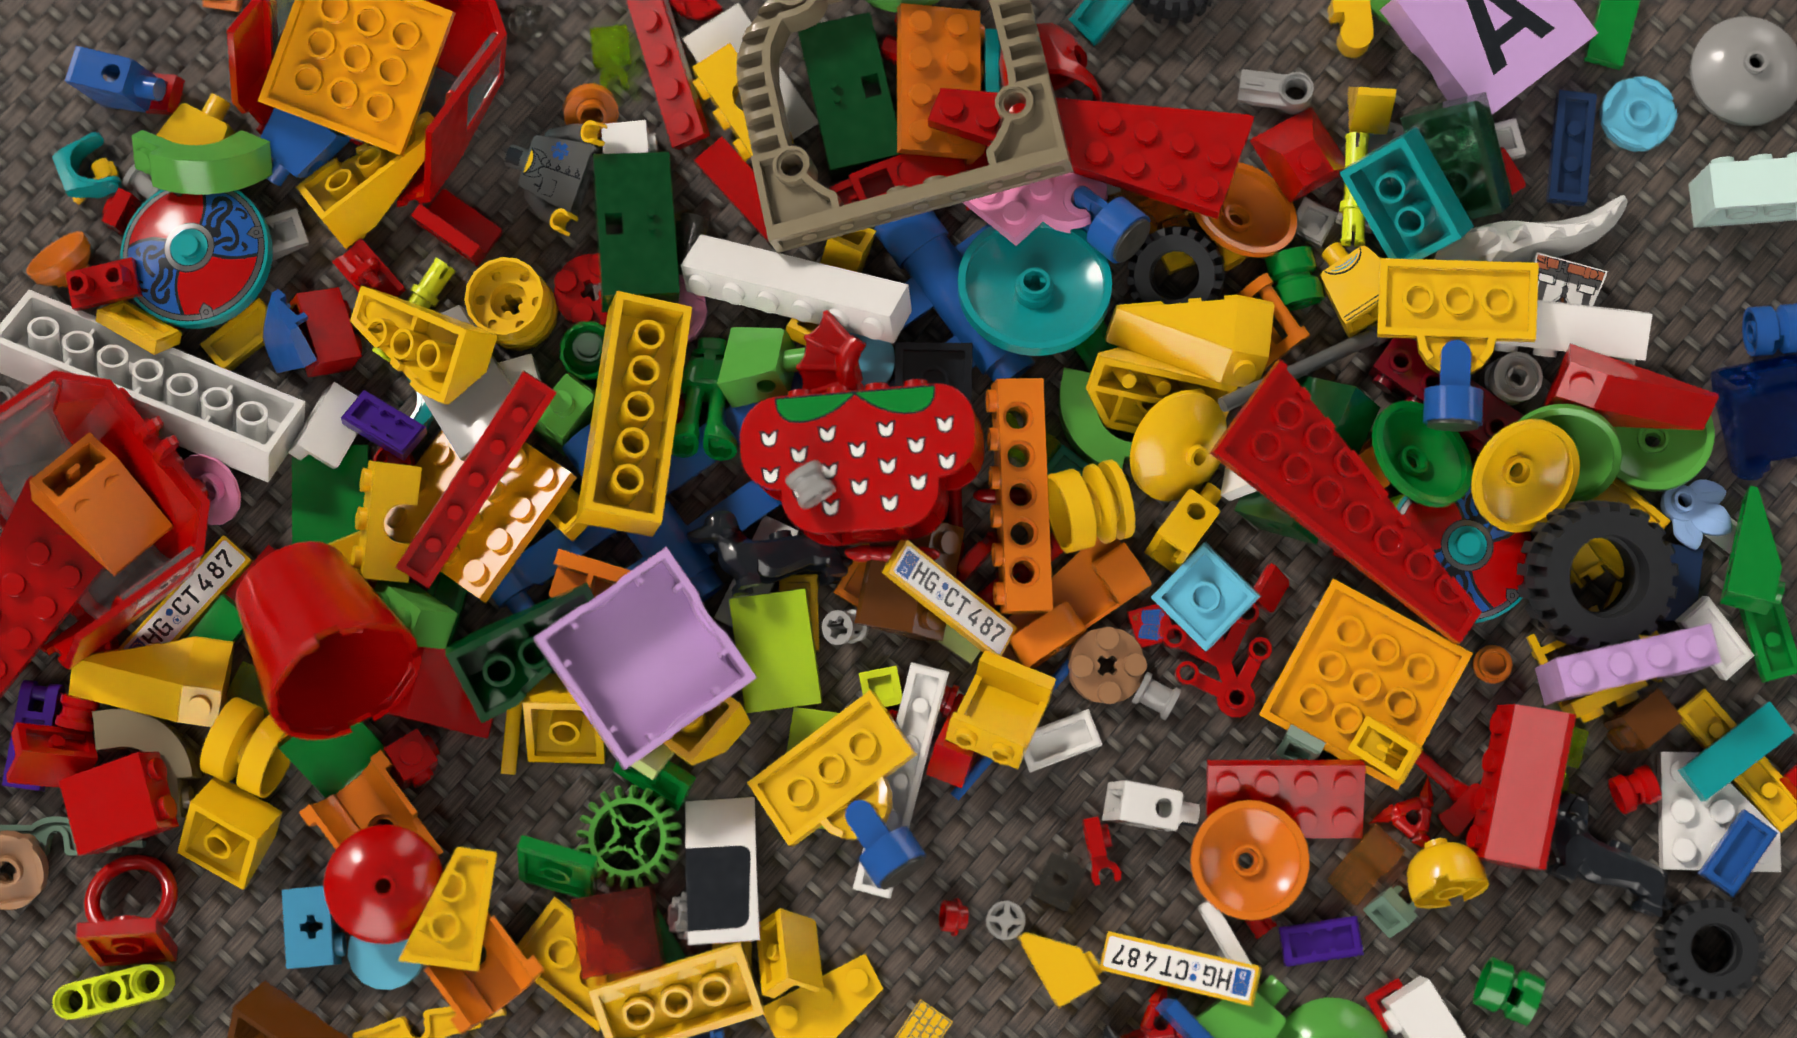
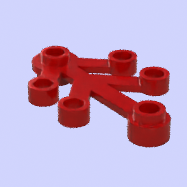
(1221, 657)

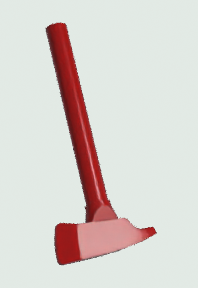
(1463, 809)

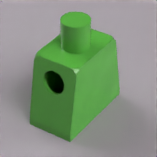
(758, 365)
(567, 412)
(1238, 1020)

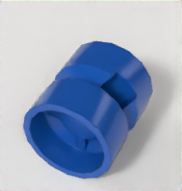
(1770, 330)

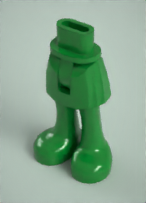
(700, 385)

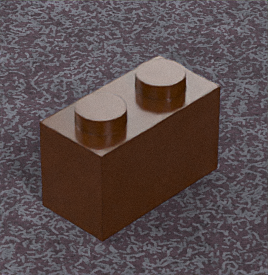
(1642, 722)

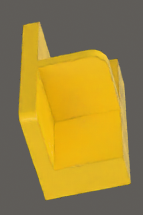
(788, 953)

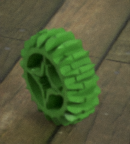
(658, 820)

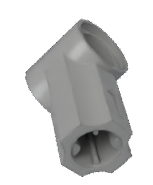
(1270, 90)

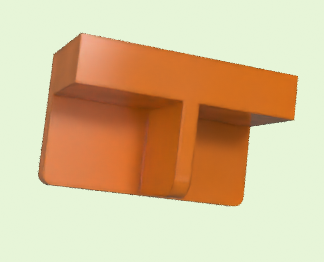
(577, 569)

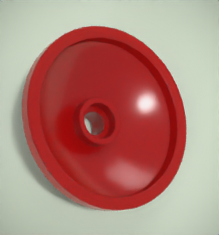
(373, 855)

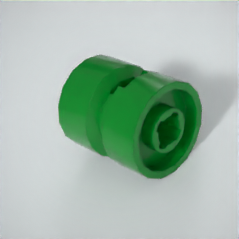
(1293, 273)
(1496, 984)

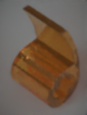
(1365, 864)

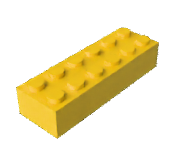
(634, 414)

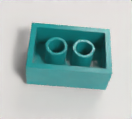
(1407, 198)

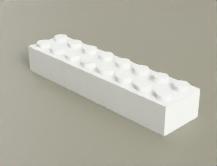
(198, 401)

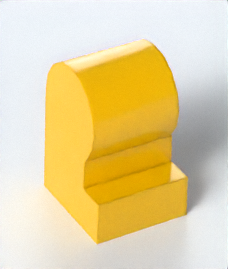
(1355, 25)

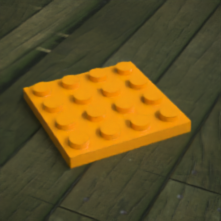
(358, 66)
(502, 526)
(1361, 664)

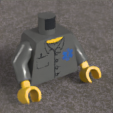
(557, 171)

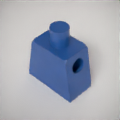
(127, 85)
(299, 145)

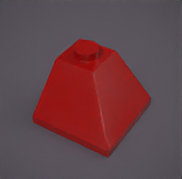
(1299, 154)

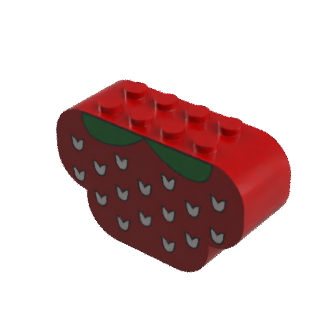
(880, 446)

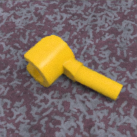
(101, 169)

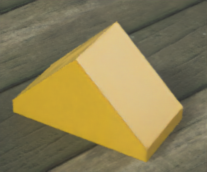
(1370, 109)
(1385, 749)

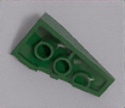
(503, 660)

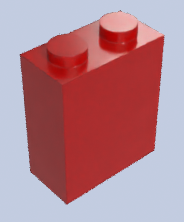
(119, 803)

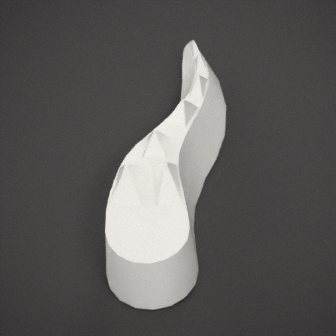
(1522, 240)

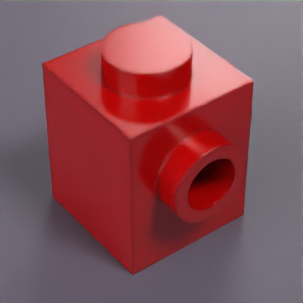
(412, 759)

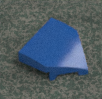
(283, 337)

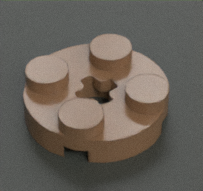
(1128, 665)
(30, 866)

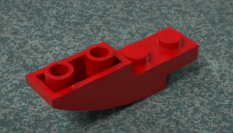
(896, 171)

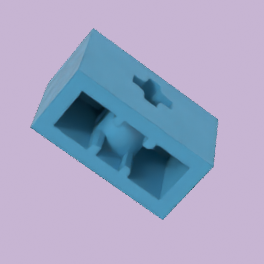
(308, 948)

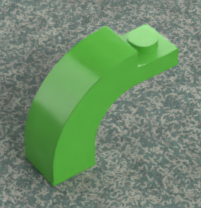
(203, 169)
(1083, 424)

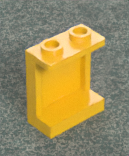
(1001, 709)

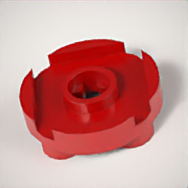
(571, 284)

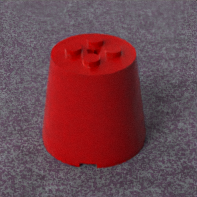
(323, 642)

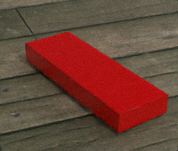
(734, 180)

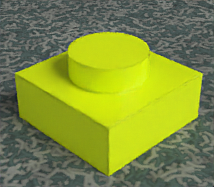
(884, 683)

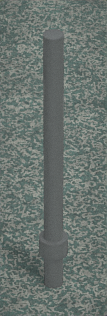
(1310, 364)

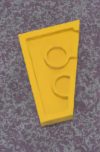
(456, 914)
(830, 1009)

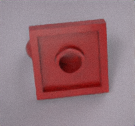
(129, 937)

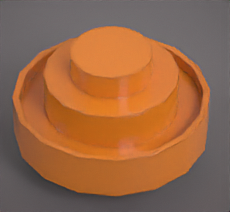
(590, 103)

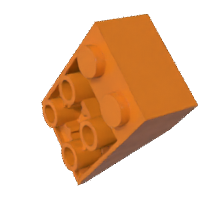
(99, 504)

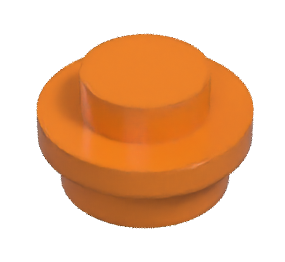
(1492, 664)

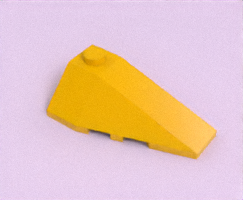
(360, 190)
(1210, 338)
(427, 346)
(167, 680)
(710, 733)

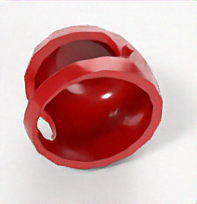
(1064, 59)

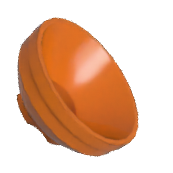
(61, 256)

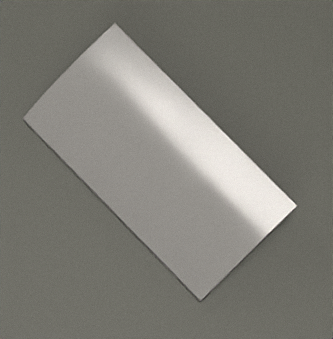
(472, 410)

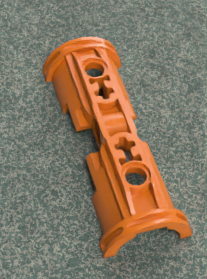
(469, 993)

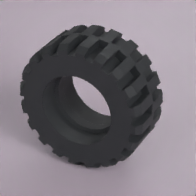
(1645, 583)

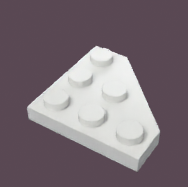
(1694, 828)

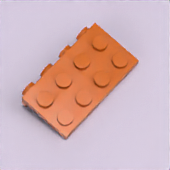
(935, 52)

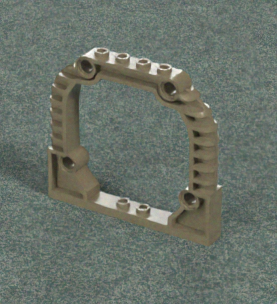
(804, 212)

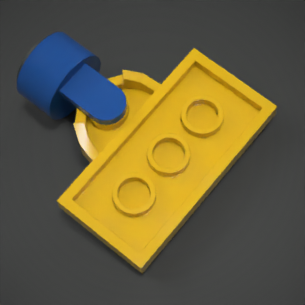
(1456, 317)
(842, 784)

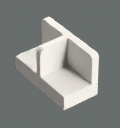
(323, 431)

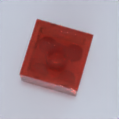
(618, 932)

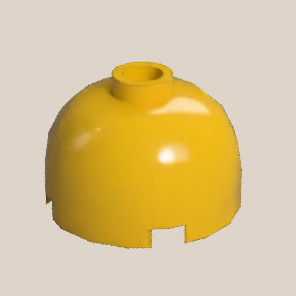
(1445, 872)

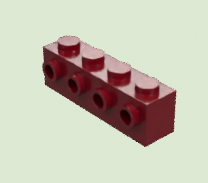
(1406, 374)

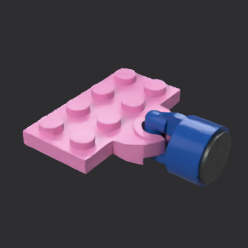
(1067, 204)

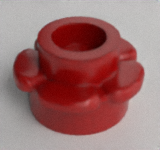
(953, 916)

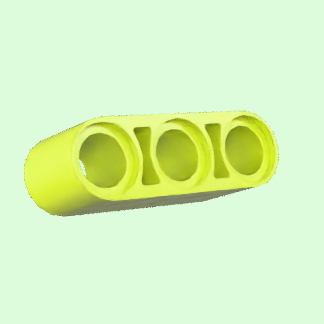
(95, 991)

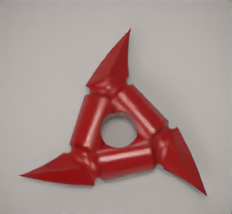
(1397, 815)
(1147, 1027)

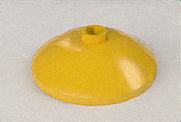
(1175, 445)
(1540, 482)

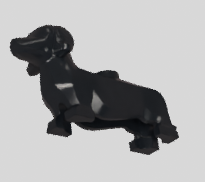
(767, 560)
(1602, 863)

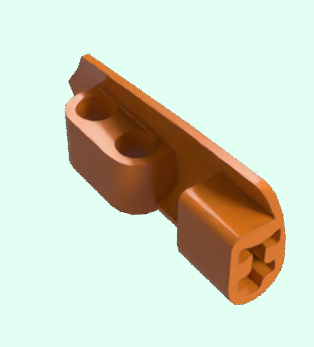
(1082, 594)

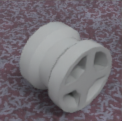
(810, 484)
(1001, 920)

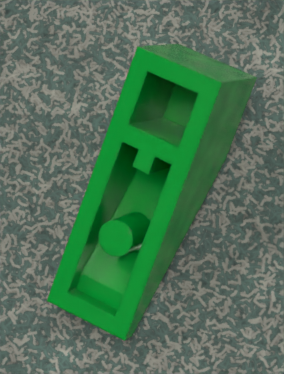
(1754, 561)

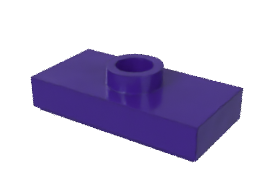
(384, 425)
(1320, 941)

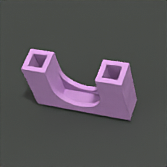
(1627, 663)

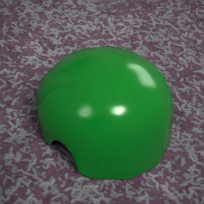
(582, 349)

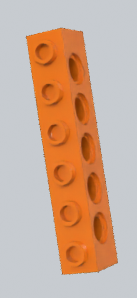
(1027, 399)

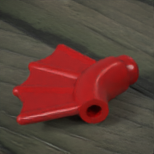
(831, 357)

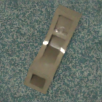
(130, 730)

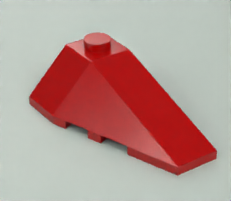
(1628, 393)

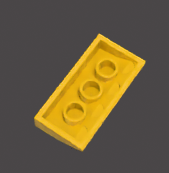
(680, 997)

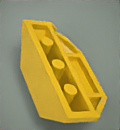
(1130, 384)

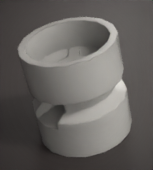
(1512, 378)

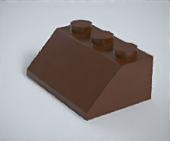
(892, 609)
(273, 1014)

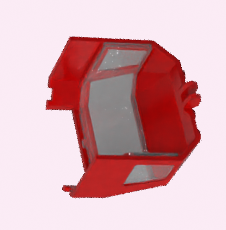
(48, 421)

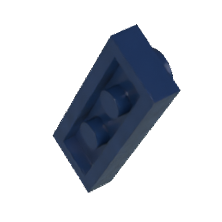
(1571, 148)

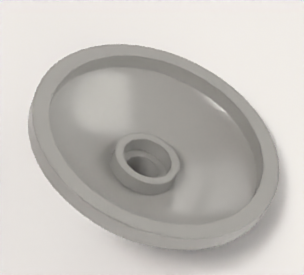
(1728, 82)

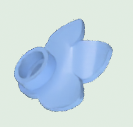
(1701, 512)

